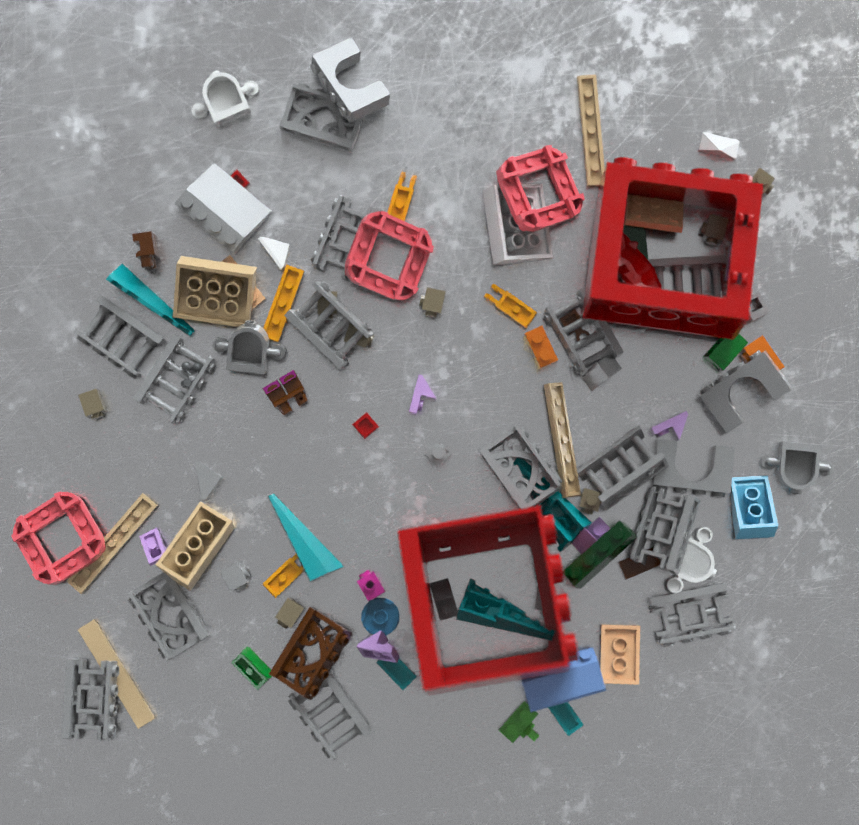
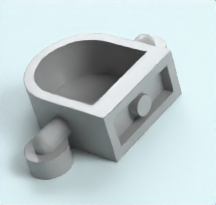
(248, 348)
(797, 465)

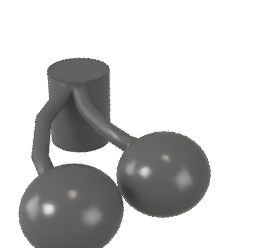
(186, 366)

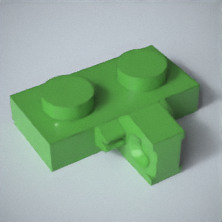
(520, 724)

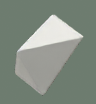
(718, 146)
(277, 250)

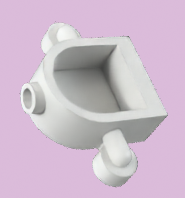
(224, 98)
(697, 562)

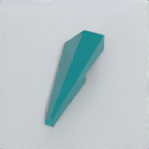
(134, 287)
(566, 516)
(312, 554)
(487, 610)

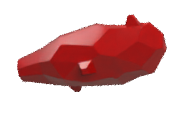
(634, 266)

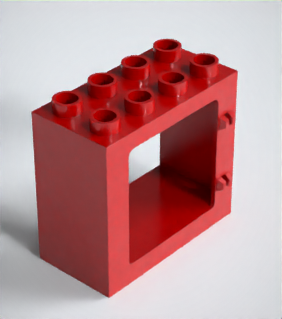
(663, 308)
(475, 536)

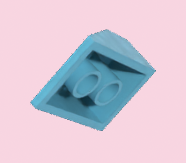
(753, 508)

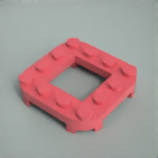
(532, 219)
(414, 264)
(92, 539)

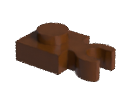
(571, 317)

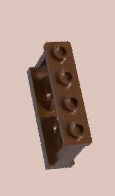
(329, 653)

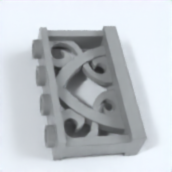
(298, 128)
(495, 460)
(194, 622)

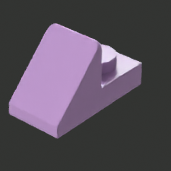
(421, 390)
(676, 425)
(590, 535)
(153, 545)
(378, 648)

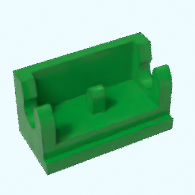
(725, 351)

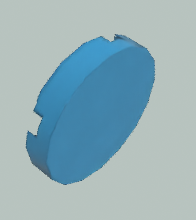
(380, 615)

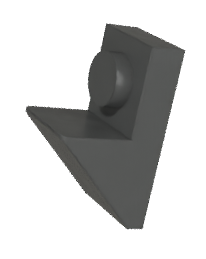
(444, 599)

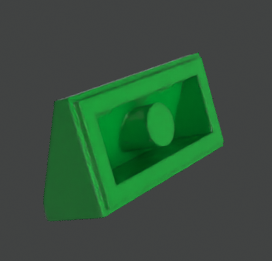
(252, 668)

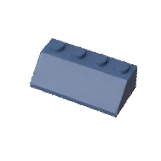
(581, 681)

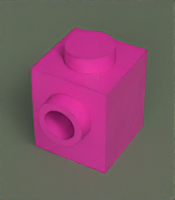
(370, 585)

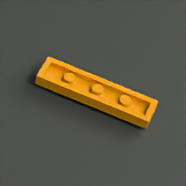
(283, 302)

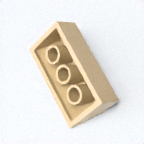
(195, 545)

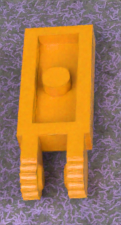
(401, 197)
(512, 306)
(283, 577)

